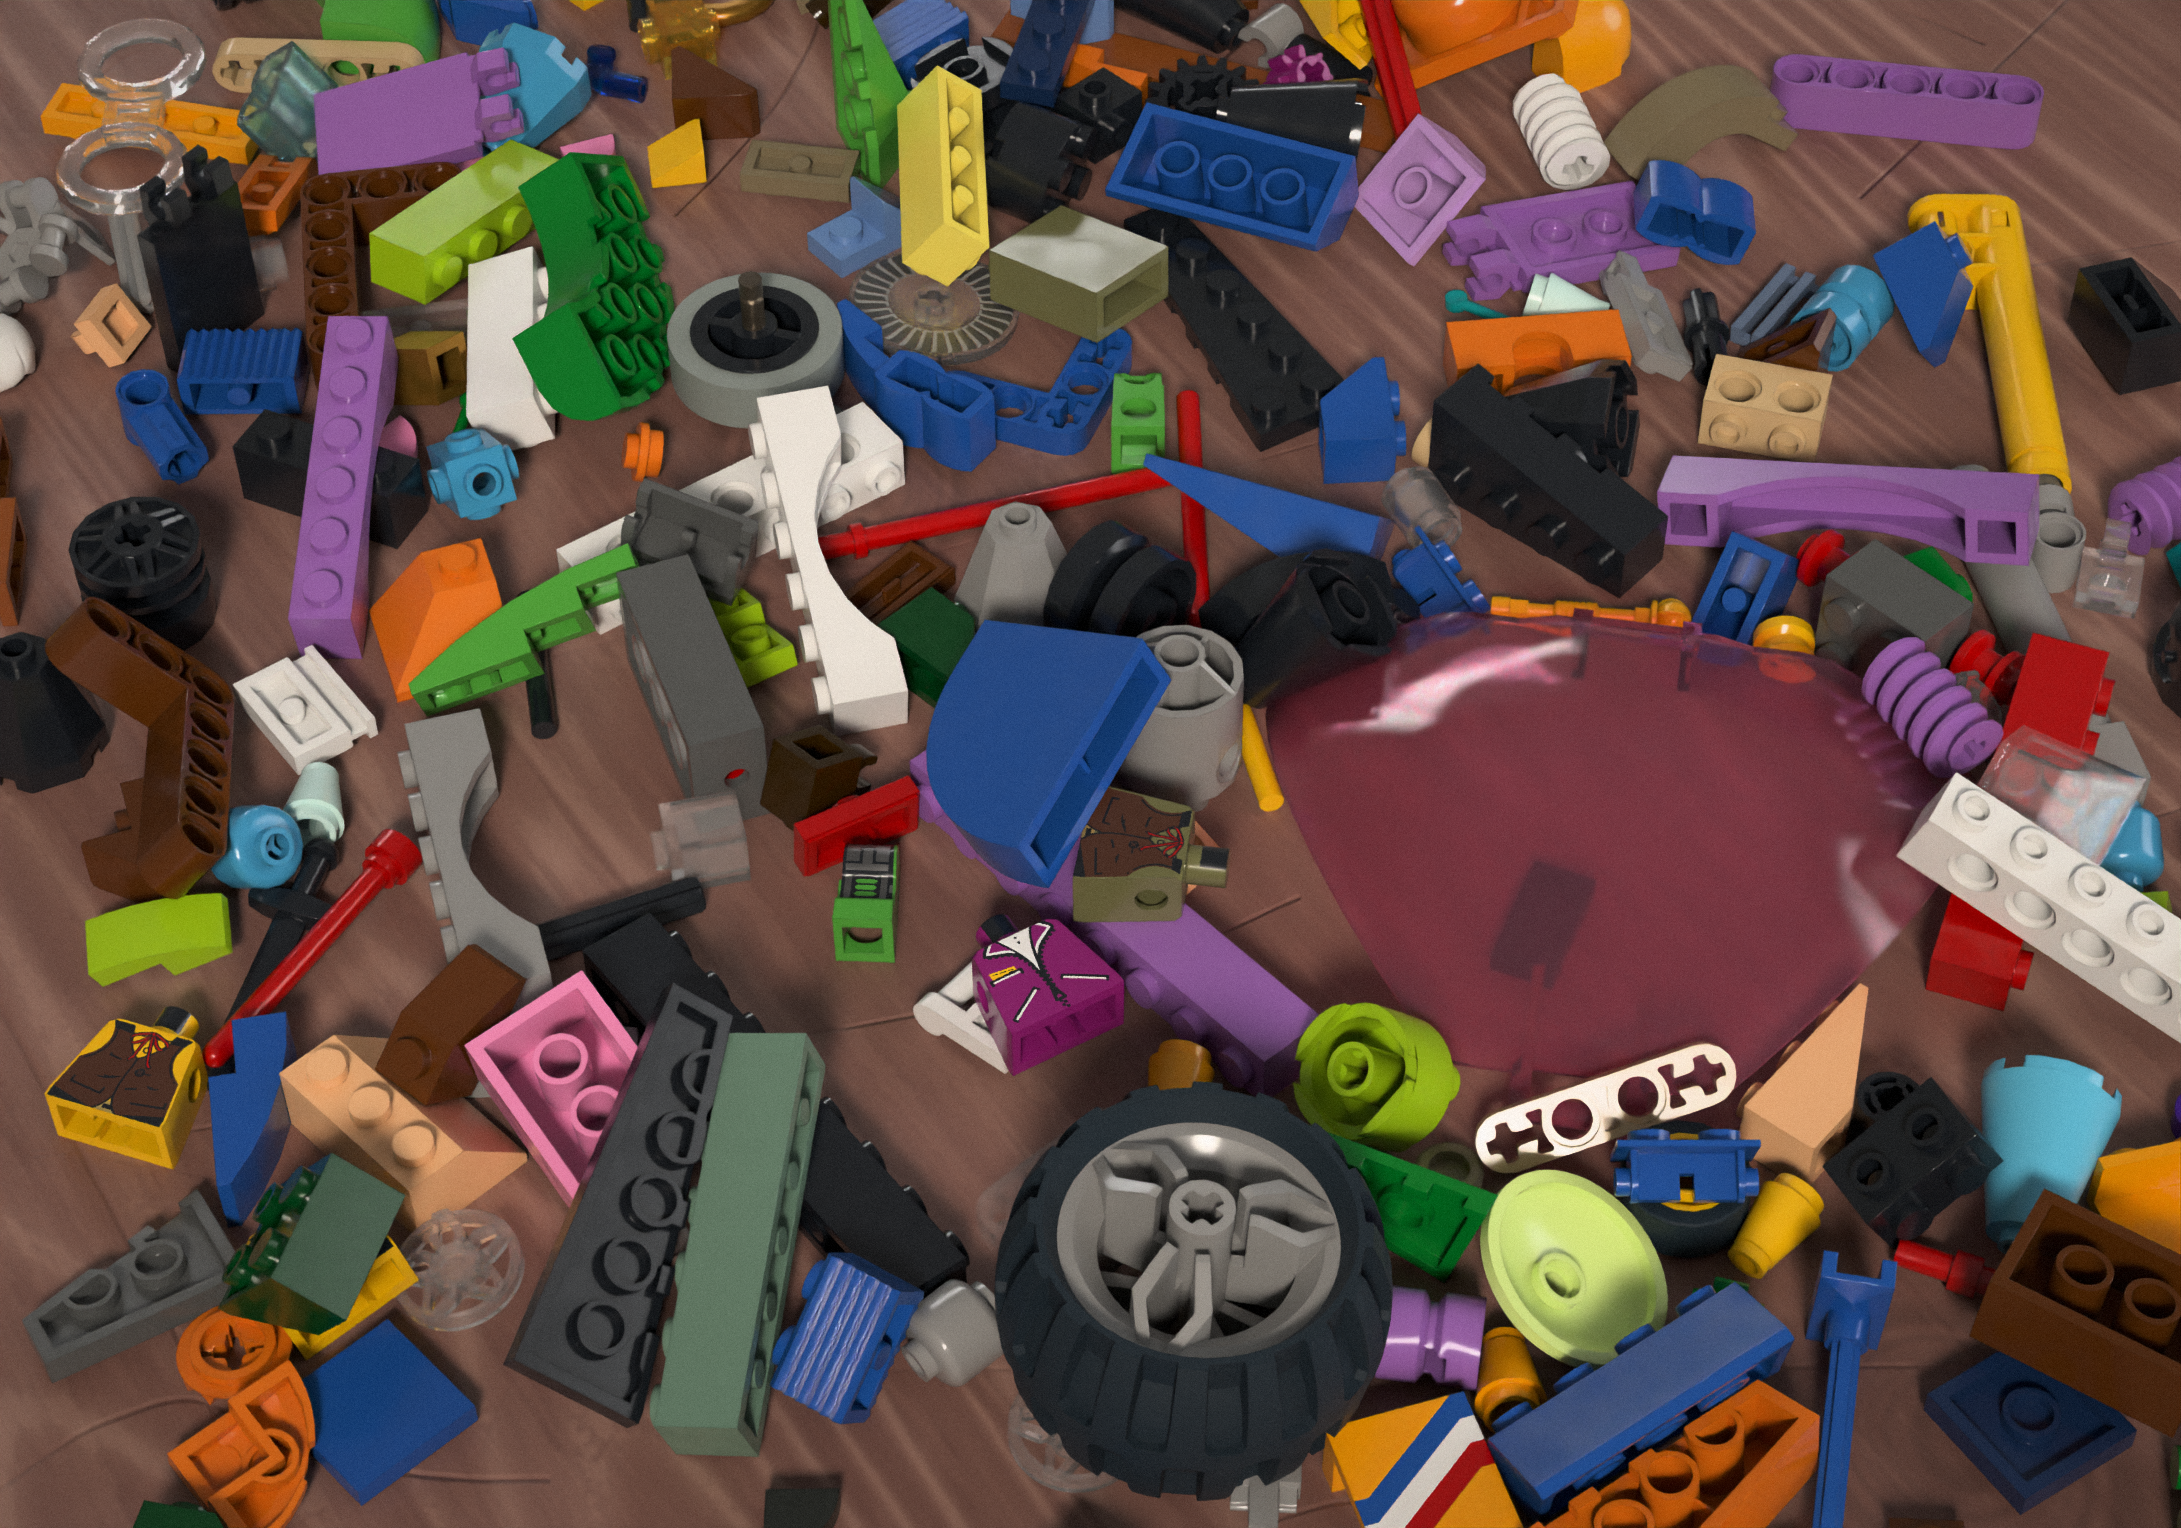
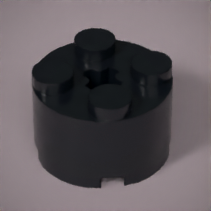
(1038, 163)

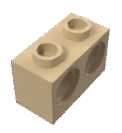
(1764, 408)

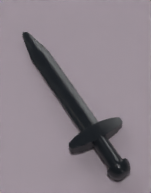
(291, 914)

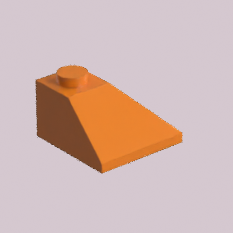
(432, 607)

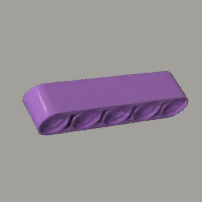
(1908, 101)

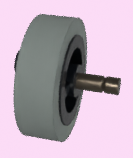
(752, 341)

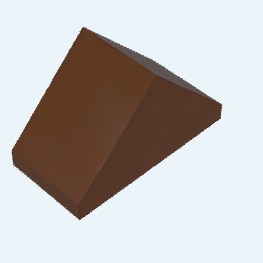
(716, 98)
(1799, 346)

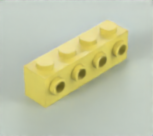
(942, 177)

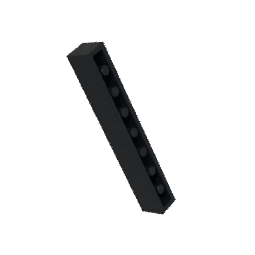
(848, 1192)

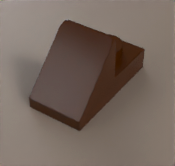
(113, 857)

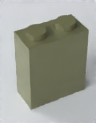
(1078, 273)

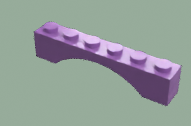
(1958, 511)
(333, 545)

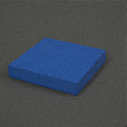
(382, 1411)

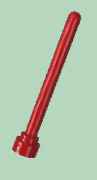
(388, 862)

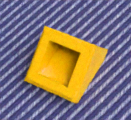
(678, 157)

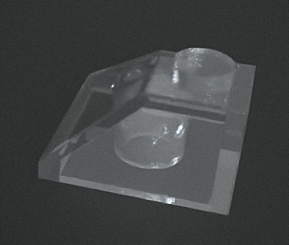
(2063, 790)

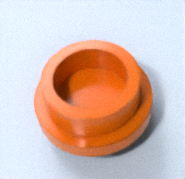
(643, 452)

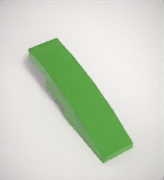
(507, 643)

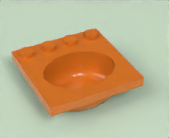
(1460, 34)

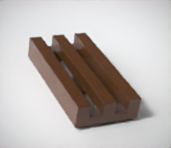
(896, 592)

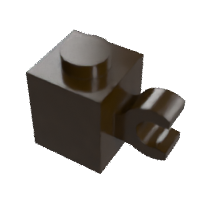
(812, 773)

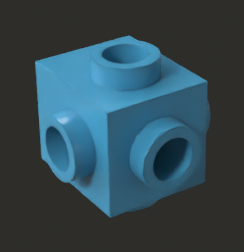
(459, 461)

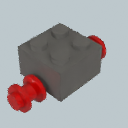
(1884, 598)

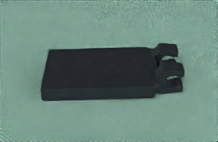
(198, 254)

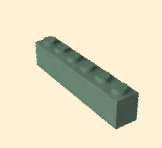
(739, 1247)

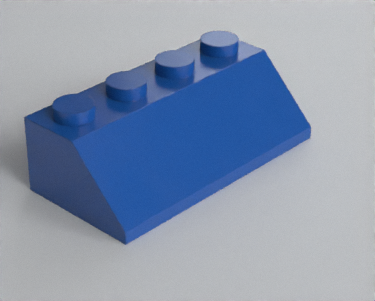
(1236, 178)
(1636, 1399)

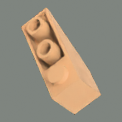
(1810, 1098)

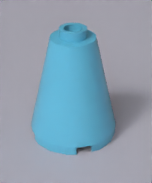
(2048, 1129)

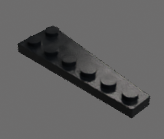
(1248, 345)
(611, 1263)

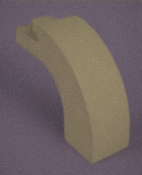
(1695, 111)

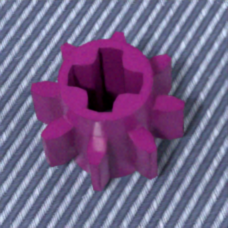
(1297, 67)

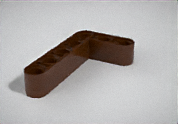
(336, 221)
(187, 737)

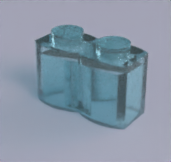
(281, 104)

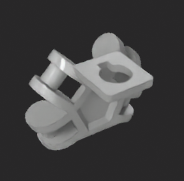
(36, 232)

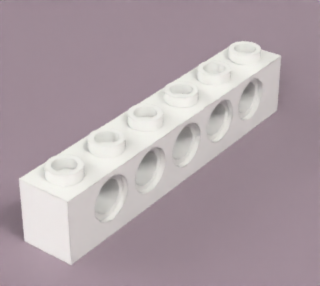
(869, 469)
(2051, 899)

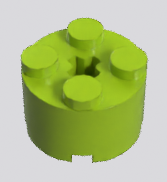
(1374, 1075)

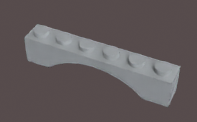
(456, 788)

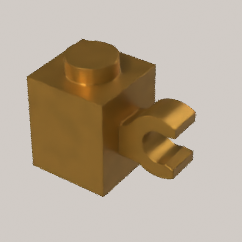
(430, 367)

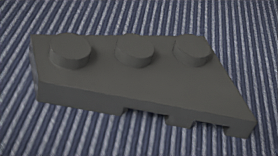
(146, 1292)

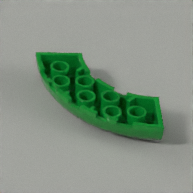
(605, 305)

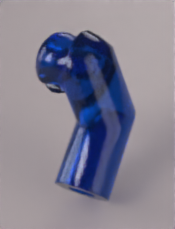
(608, 80)

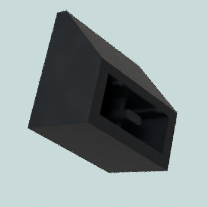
(2128, 324)

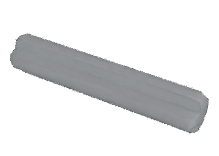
(129, 260)

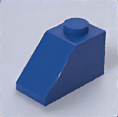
(1928, 286)
(1746, 588)

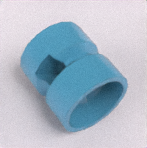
(1861, 308)

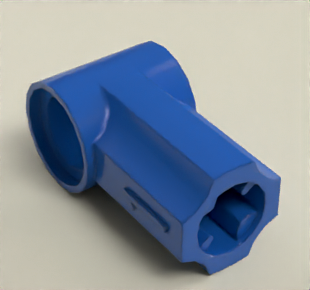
(159, 426)

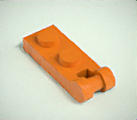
(272, 191)

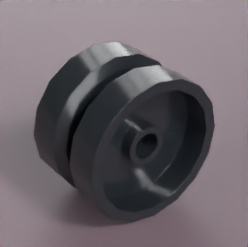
(1119, 585)

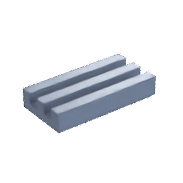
(1781, 283)

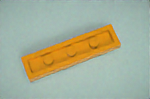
(215, 128)

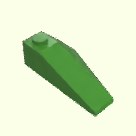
(865, 90)

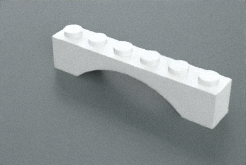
(855, 659)

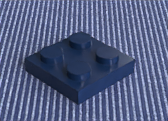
(2026, 1428)

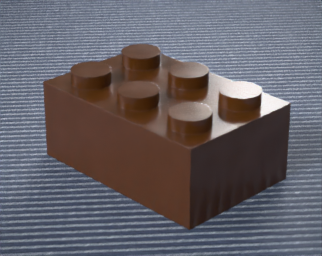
(2090, 1310)

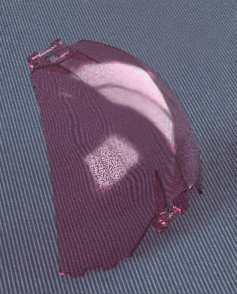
(1605, 838)

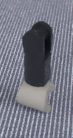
(1282, 29)

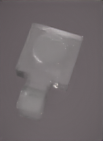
(2107, 576)

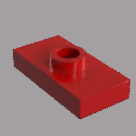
(856, 819)

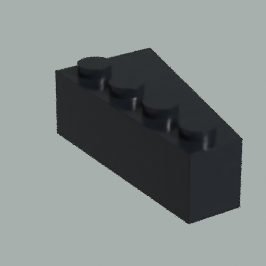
(1541, 486)

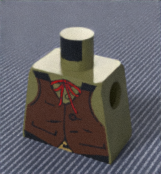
(1140, 860)

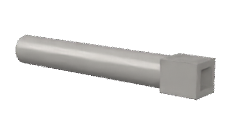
(2023, 606)

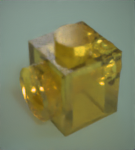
(678, 24)

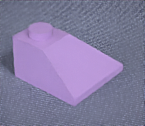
(1419, 187)

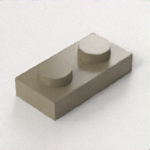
(799, 170)

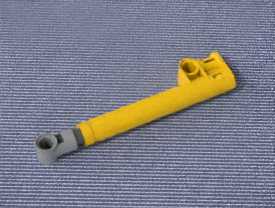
(2017, 365)

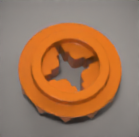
(208, 1342)

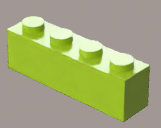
(456, 225)

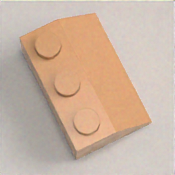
(430, 1153)

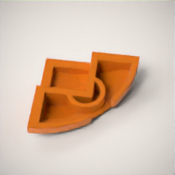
(254, 1456)

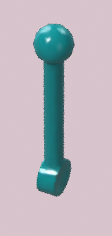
(1457, 301)

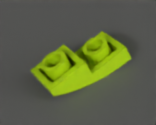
(753, 643)
(157, 932)

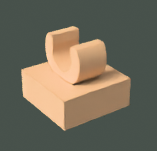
(110, 326)

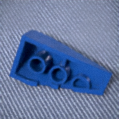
(1276, 517)

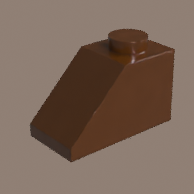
(429, 1037)

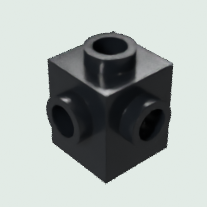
(1105, 104)

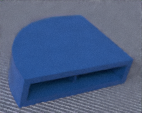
(1036, 738)

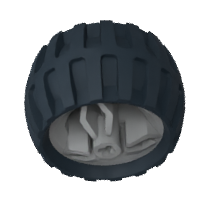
(1217, 1210)

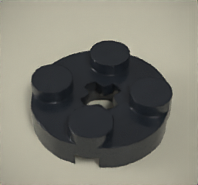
(974, 64)

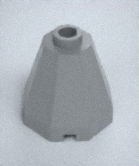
(1012, 567)

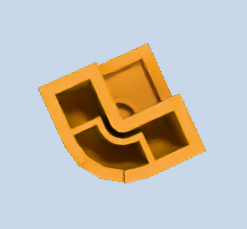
(1590, 50)

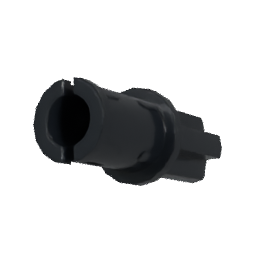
(1704, 332)

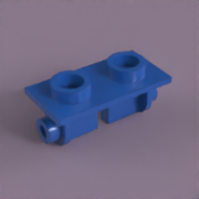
(1432, 571)
(1712, 1161)

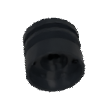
(149, 565)

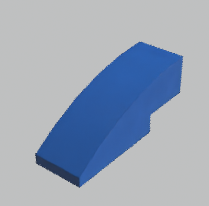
(250, 1112)

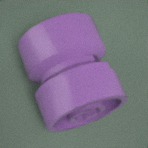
(1434, 1338)

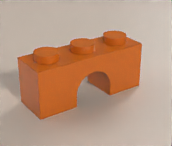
(1532, 345)

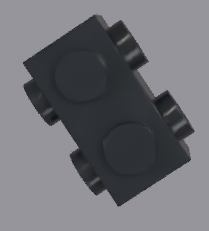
(1913, 1164)

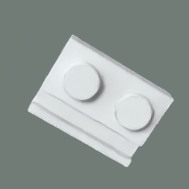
(304, 709)

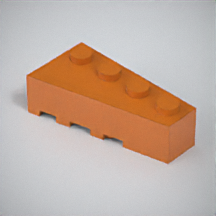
(1725, 1471)

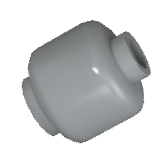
(953, 1333)

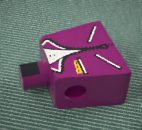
(1042, 990)

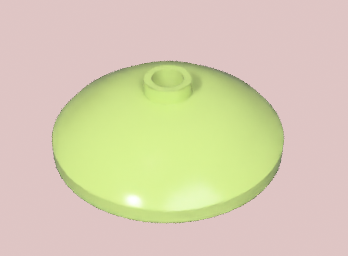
(1571, 1266)

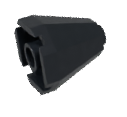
(1590, 409)
(44, 718)

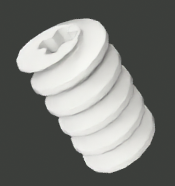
(1560, 133)

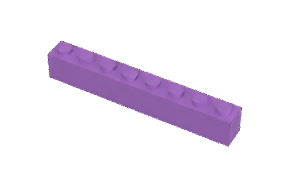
(1175, 968)

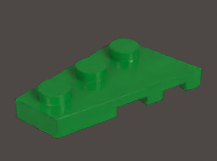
(1422, 1211)

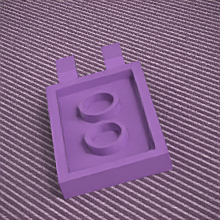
(418, 114)
(1554, 233)

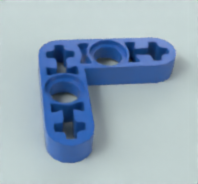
(1045, 413)

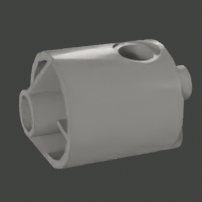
(1195, 732)

